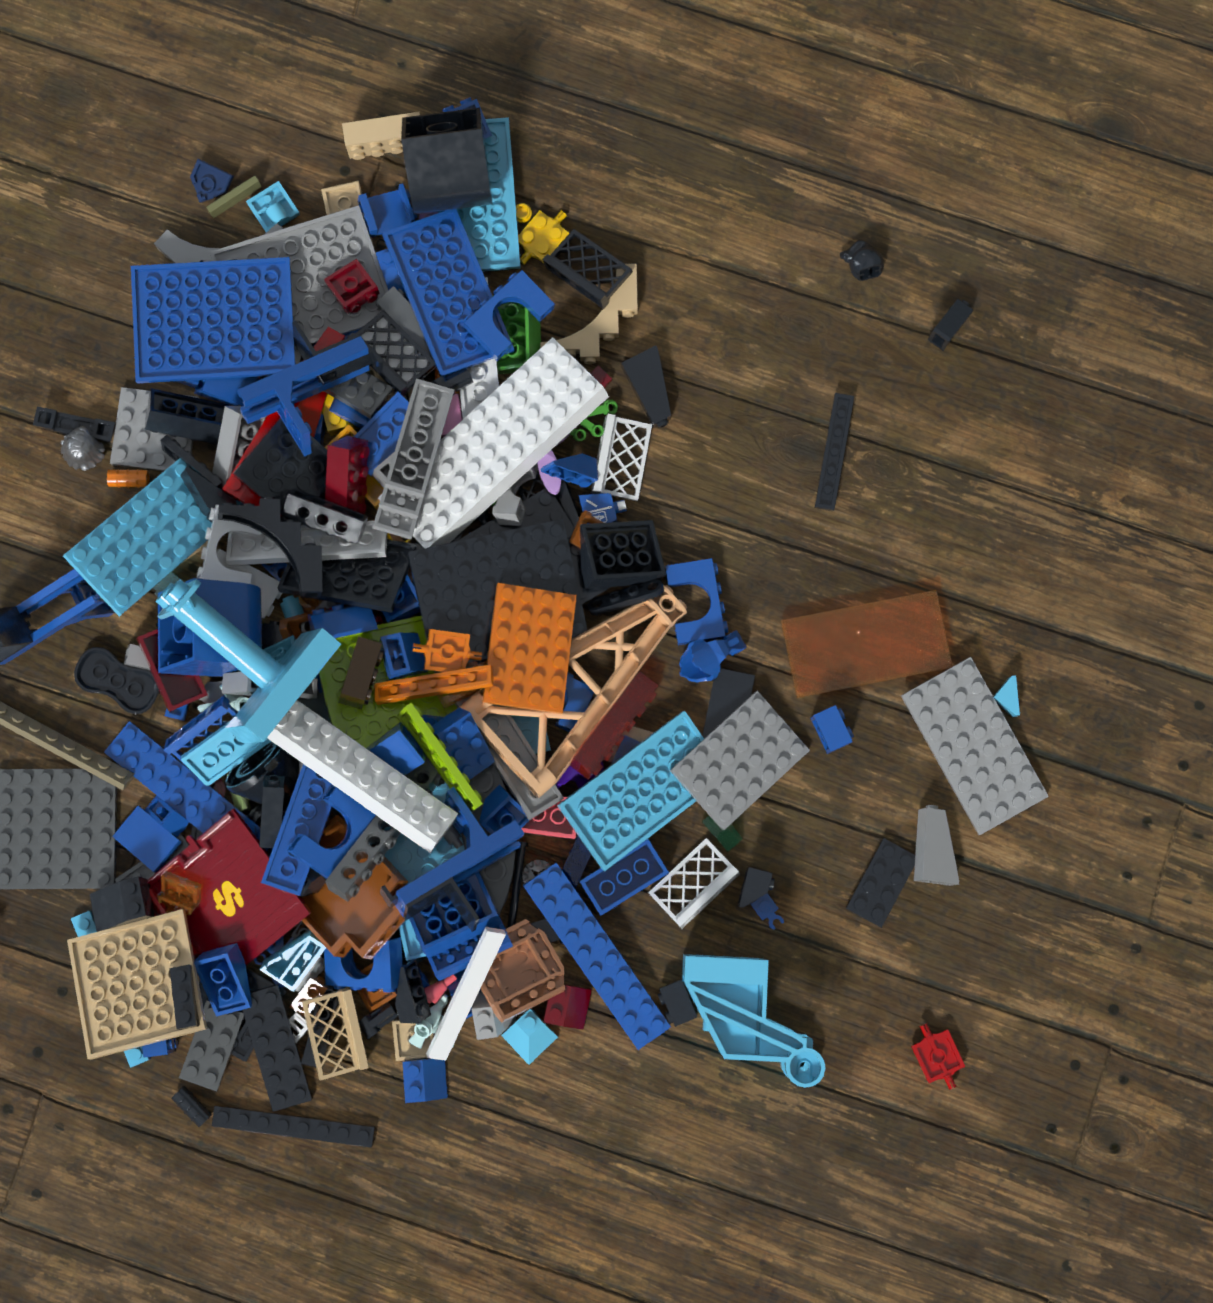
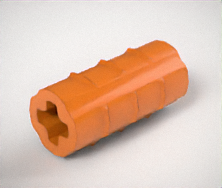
(128, 478)

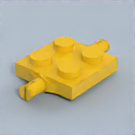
(542, 236)

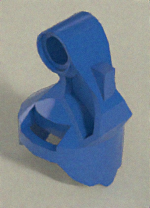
(703, 658)

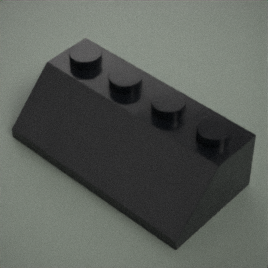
(184, 416)

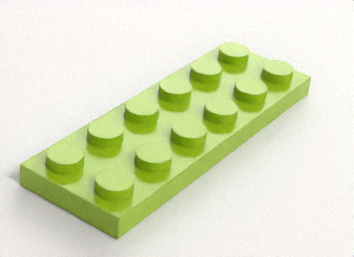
(436, 753)

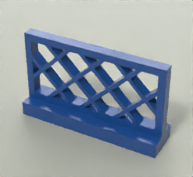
(198, 725)

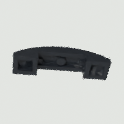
(66, 423)

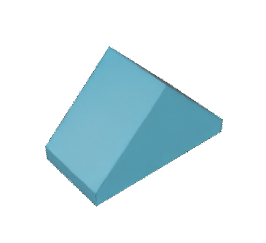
(1007, 697)

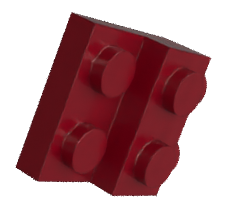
(352, 287)

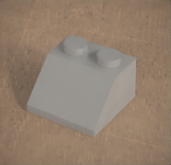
(485, 1021)

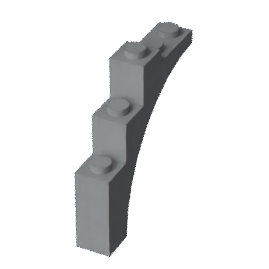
(184, 252)

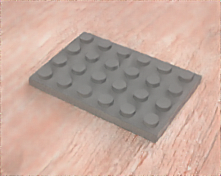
(739, 760)

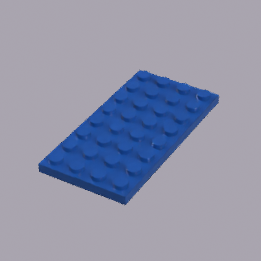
(442, 287)

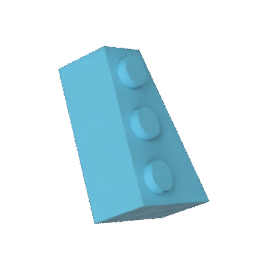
(293, 960)

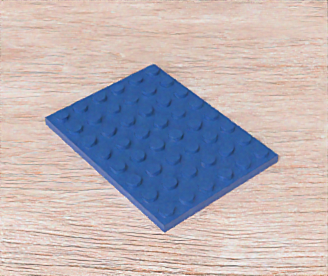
(212, 319)

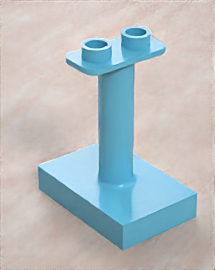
(278, 682)

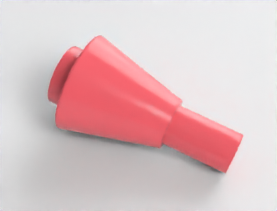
(436, 990)

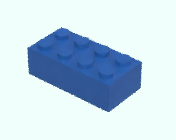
(624, 878)

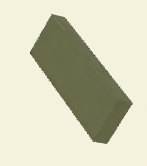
(234, 196)

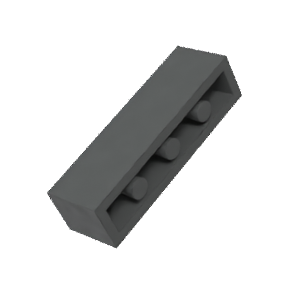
(400, 310)

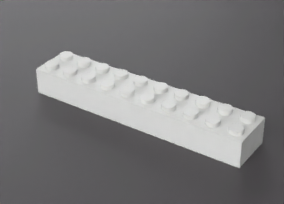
(363, 776)

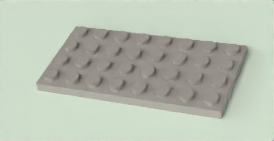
(974, 746)

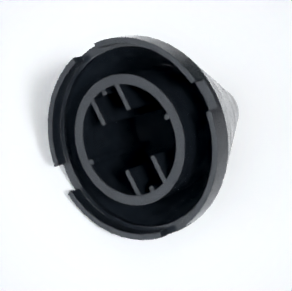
(248, 777)

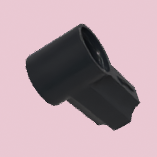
(456, 380)
(372, 1023)

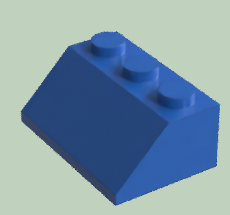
(343, 620)

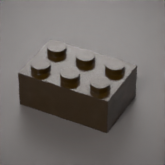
(361, 673)

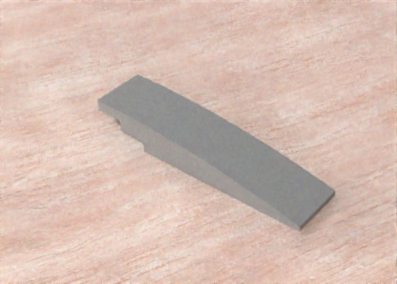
(413, 459)

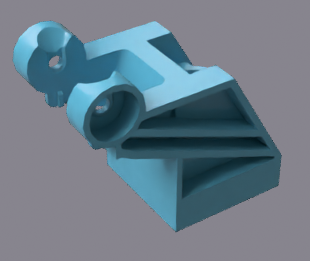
(733, 1009)

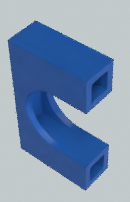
(519, 290)
(703, 575)
(576, 700)
(326, 860)
(343, 973)

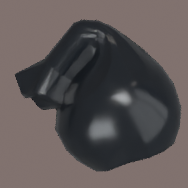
(863, 260)

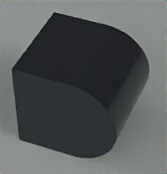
(446, 161)

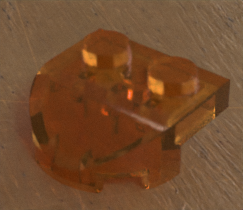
(179, 893)

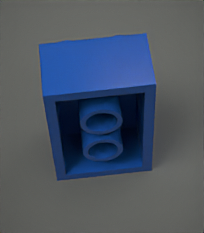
(464, 742)

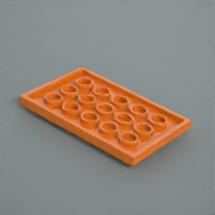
(530, 648)

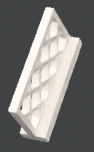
(604, 455)
(706, 896)

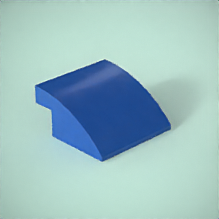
(445, 934)

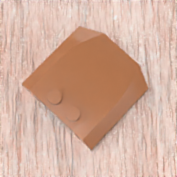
(523, 973)

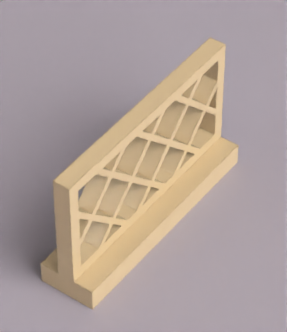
(351, 1027)

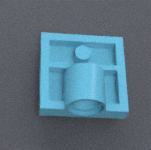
(273, 207)

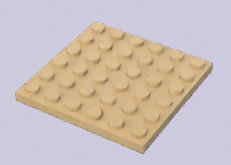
(127, 983)

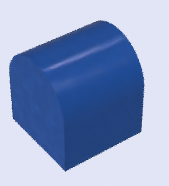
(186, 653)

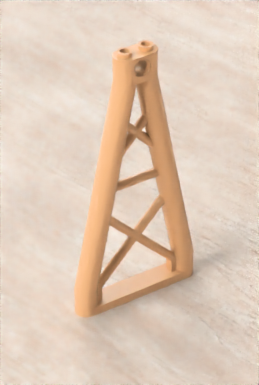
(548, 775)

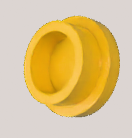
(523, 213)

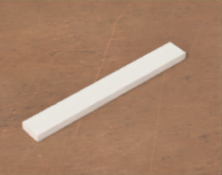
(466, 993)

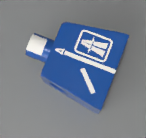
(602, 506)

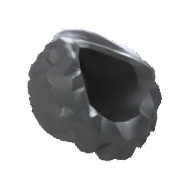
(82, 449)

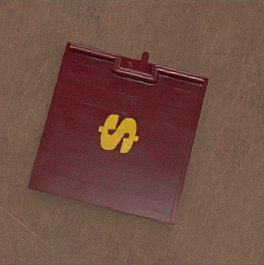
(233, 899)

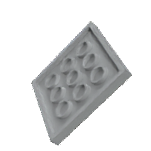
(135, 445)

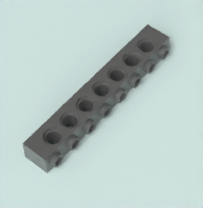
(362, 848)

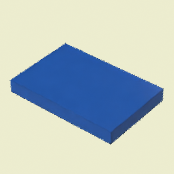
(146, 839)

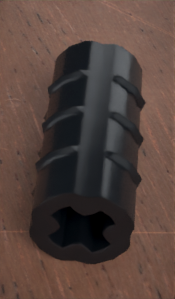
(191, 1106)

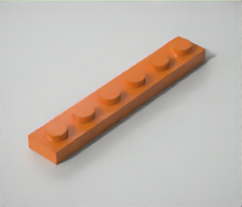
(434, 684)

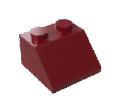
(568, 1007)

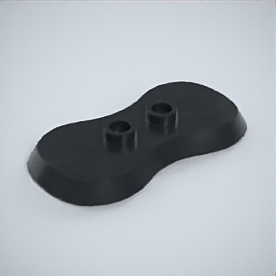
(103, 674)

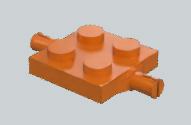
(446, 651)

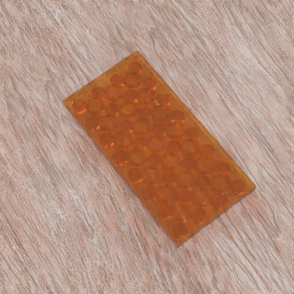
(866, 644)

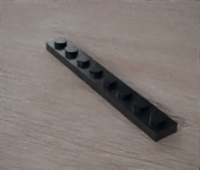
(293, 1126)

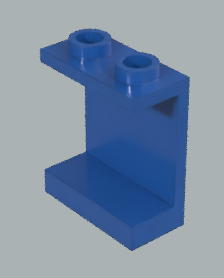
(386, 211)

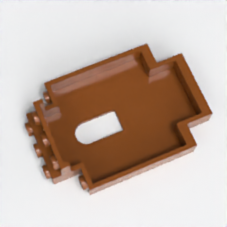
(364, 920)

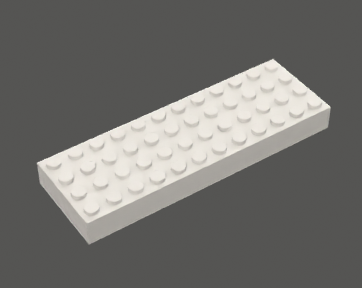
(504, 440)

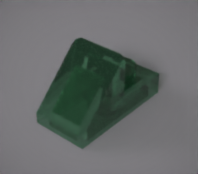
(727, 838)

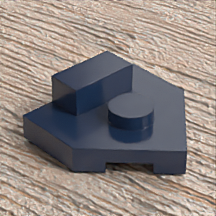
(209, 181)

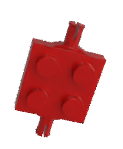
(938, 1056)

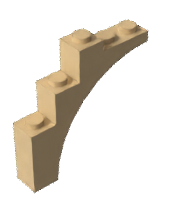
(605, 325)

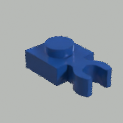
(765, 908)

